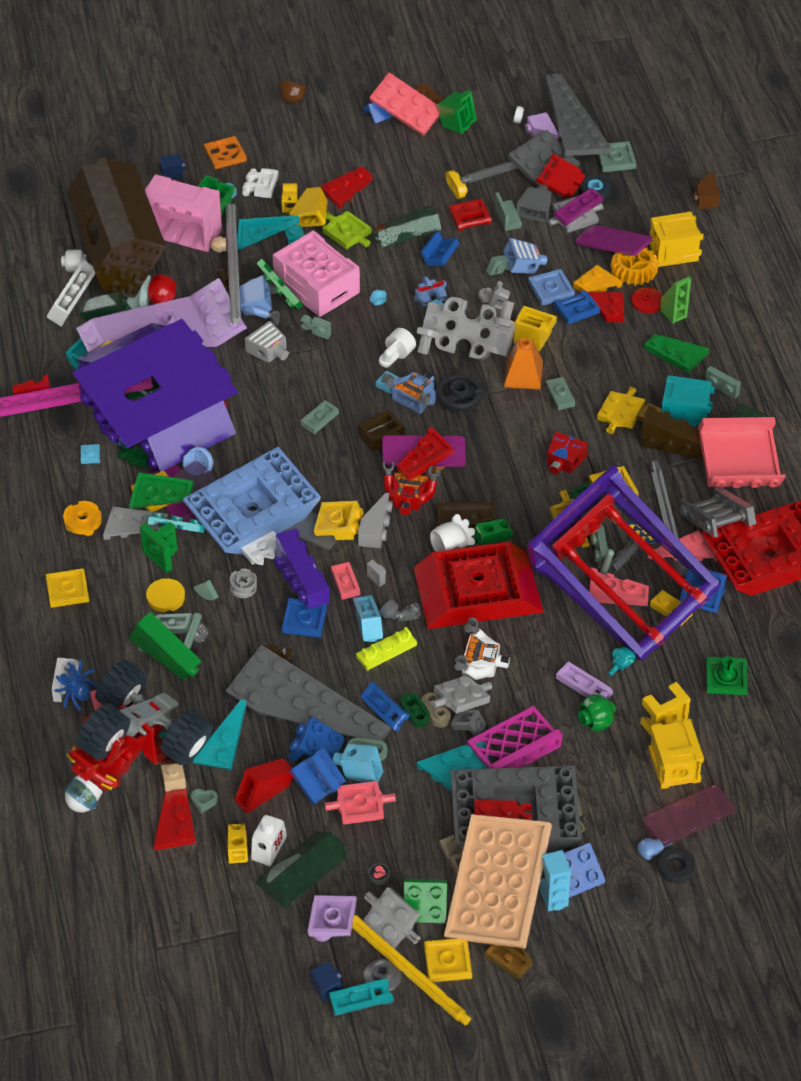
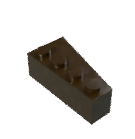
(670, 434)

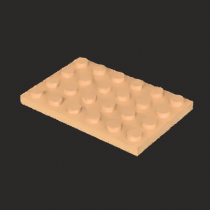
(498, 881)

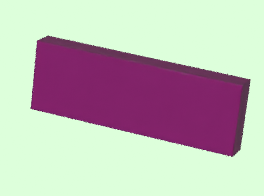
(578, 207)

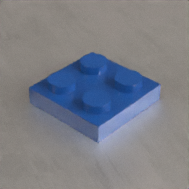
(303, 621)

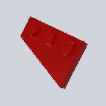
(427, 453)
(175, 821)

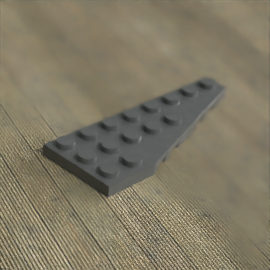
(289, 694)

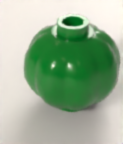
(596, 710)

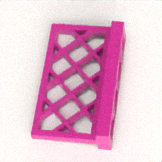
(524, 753)

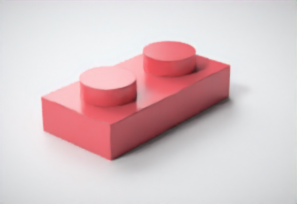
(345, 580)

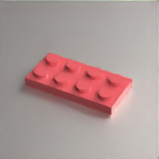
(405, 104)

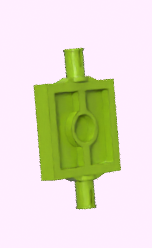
(347, 230)

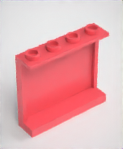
(740, 452)

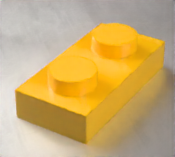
(665, 604)

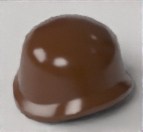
(291, 91)

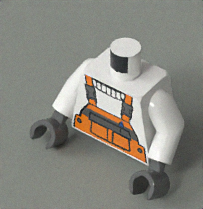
(481, 654)

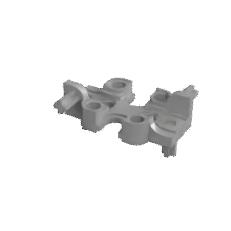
(438, 315)

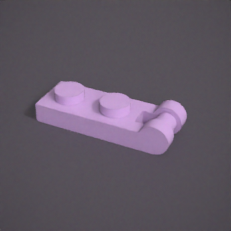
(582, 681)

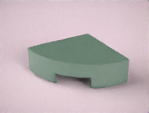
(206, 590)

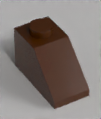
(707, 192)

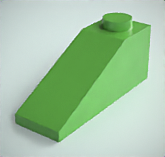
(676, 300)

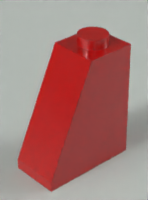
(262, 784)

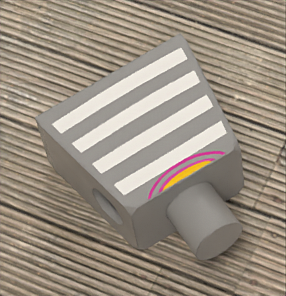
(267, 343)

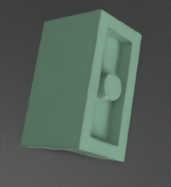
(507, 213)

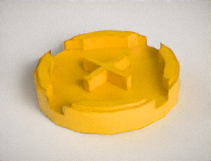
(165, 595)

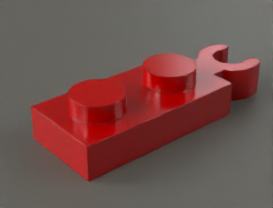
(502, 809)

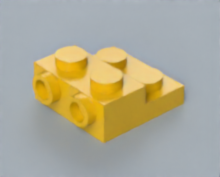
(339, 519)

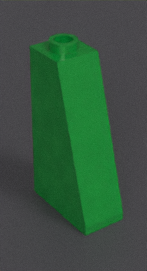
(164, 647)

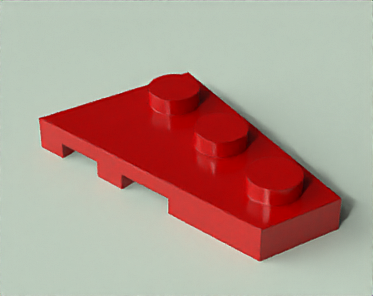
(345, 186)

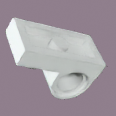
(60, 668)

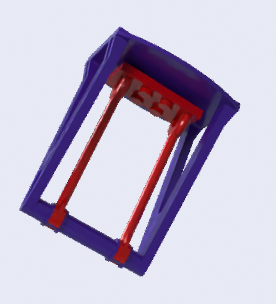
(584, 517)

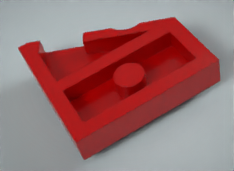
(610, 305)
(31, 386)

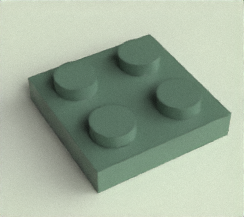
(620, 158)

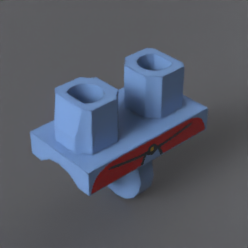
(428, 289)

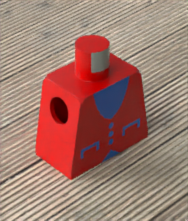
(565, 453)

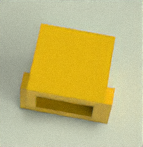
(534, 326)

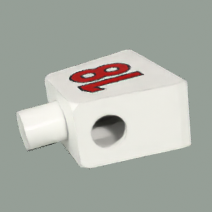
(270, 833)

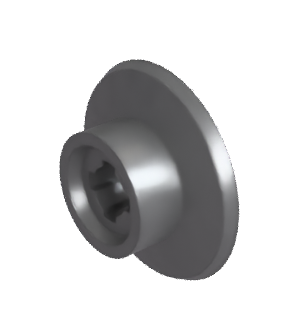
(372, 973)

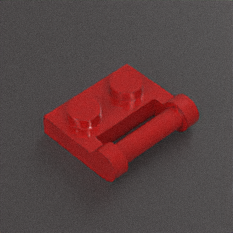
(467, 211)

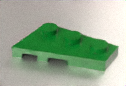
(676, 352)

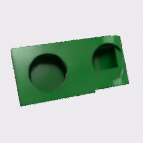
(492, 532)

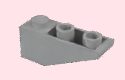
(373, 524)

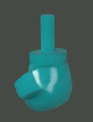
(622, 659)

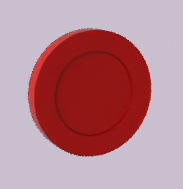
(646, 300)

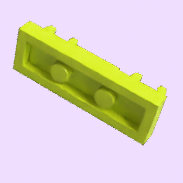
(386, 649)

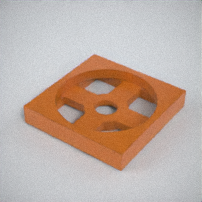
(226, 159)

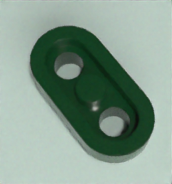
(417, 711)

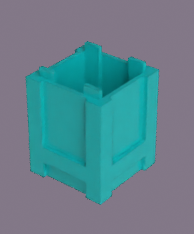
(687, 399)

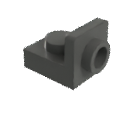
(470, 721)

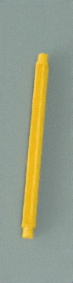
(410, 971)

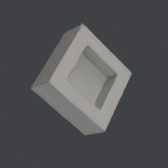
(376, 573)

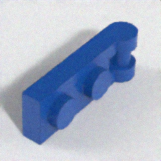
(384, 706)

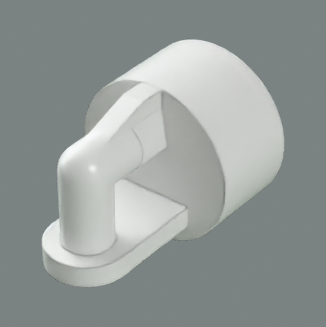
(399, 345)

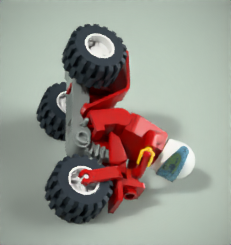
(119, 731)

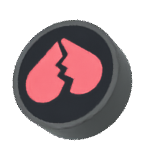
(379, 874)

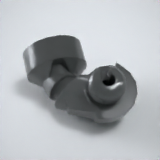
(409, 613)

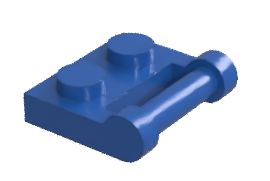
(576, 307)

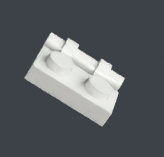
(265, 183)

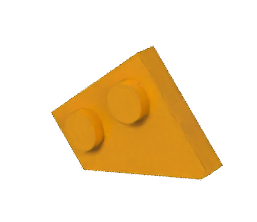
(596, 281)

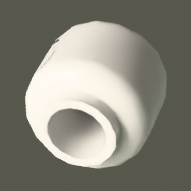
(73, 259)

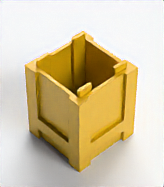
(675, 239)
(675, 753)

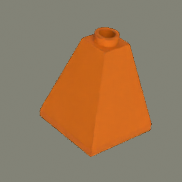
(524, 366)

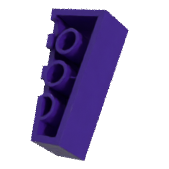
(300, 569)

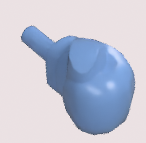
(650, 847)

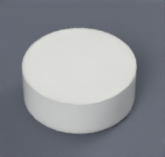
(518, 115)

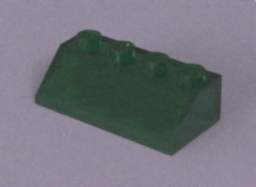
(303, 868)

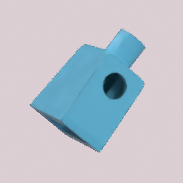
(360, 763)

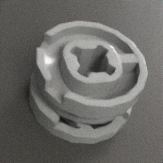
(242, 583)

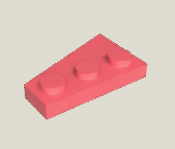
(628, 590)

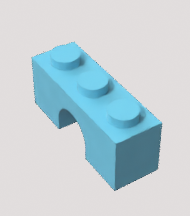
(556, 883)

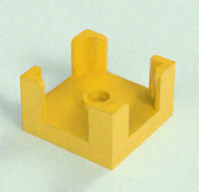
(668, 712)

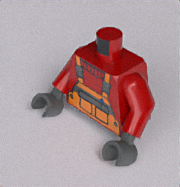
(409, 494)

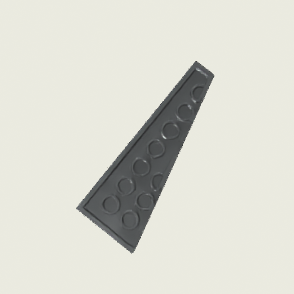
(575, 126)

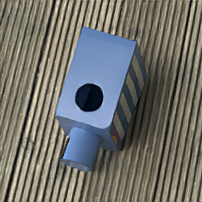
(523, 256)

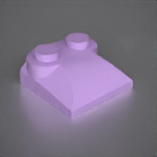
(331, 916)

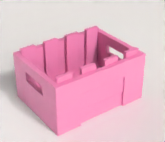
(185, 212)
(300, 270)

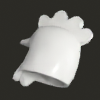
(452, 535)

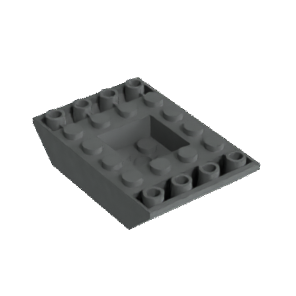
(548, 789)

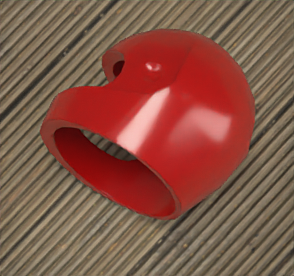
(161, 289)

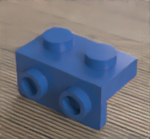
(438, 250)

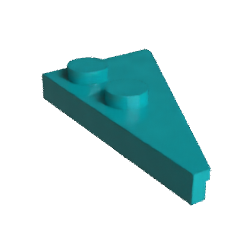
(257, 229)
(223, 744)

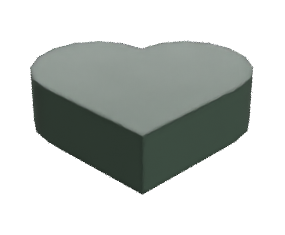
(203, 799)

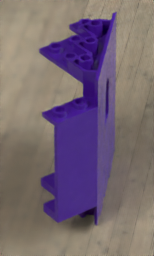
(172, 419)

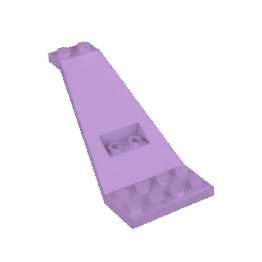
(203, 311)

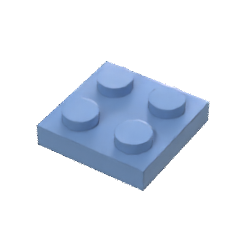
(551, 287)

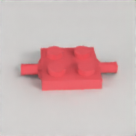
(360, 802)

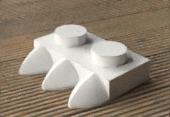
(261, 548)

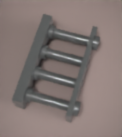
(717, 511)

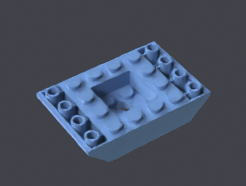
(266, 483)

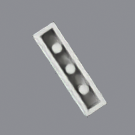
(71, 293)

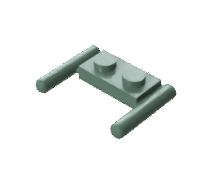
(601, 553)
(181, 624)

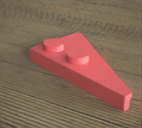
(695, 544)

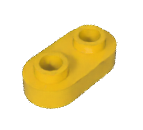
(457, 187)

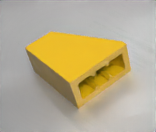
(311, 208)

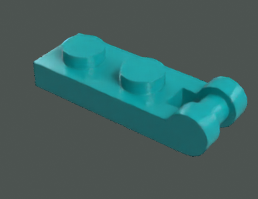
(360, 997)

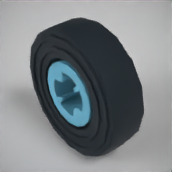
(598, 183)

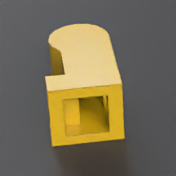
(289, 195)
(237, 843)

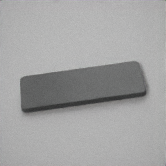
(306, 531)

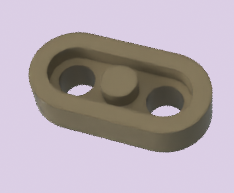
(435, 718)

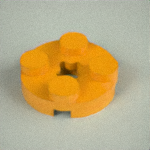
(82, 526)

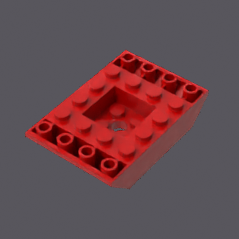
(742, 550)
(453, 596)

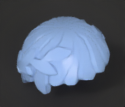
(199, 454)

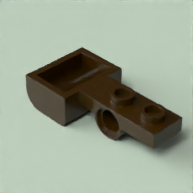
(377, 427)

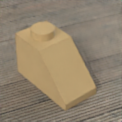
(172, 775)

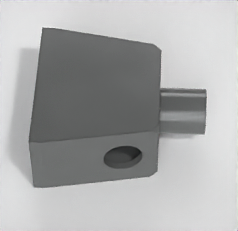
(535, 204)

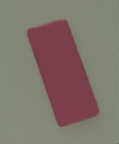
(689, 815)

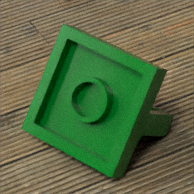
(159, 544)

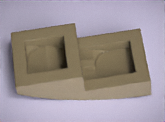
(451, 852)

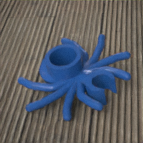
(77, 686)

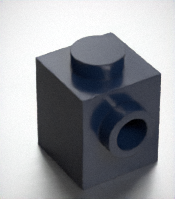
(171, 166)
(325, 980)

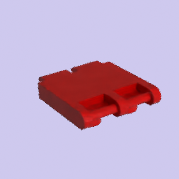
(561, 177)

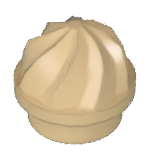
(219, 244)

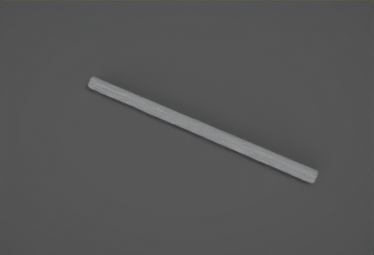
(233, 270)

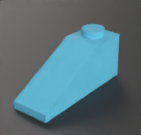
(368, 618)

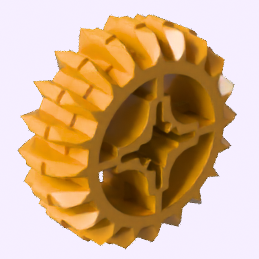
(635, 268)

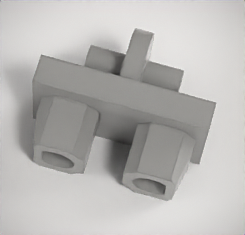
(499, 293)

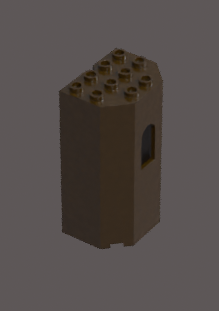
(116, 224)

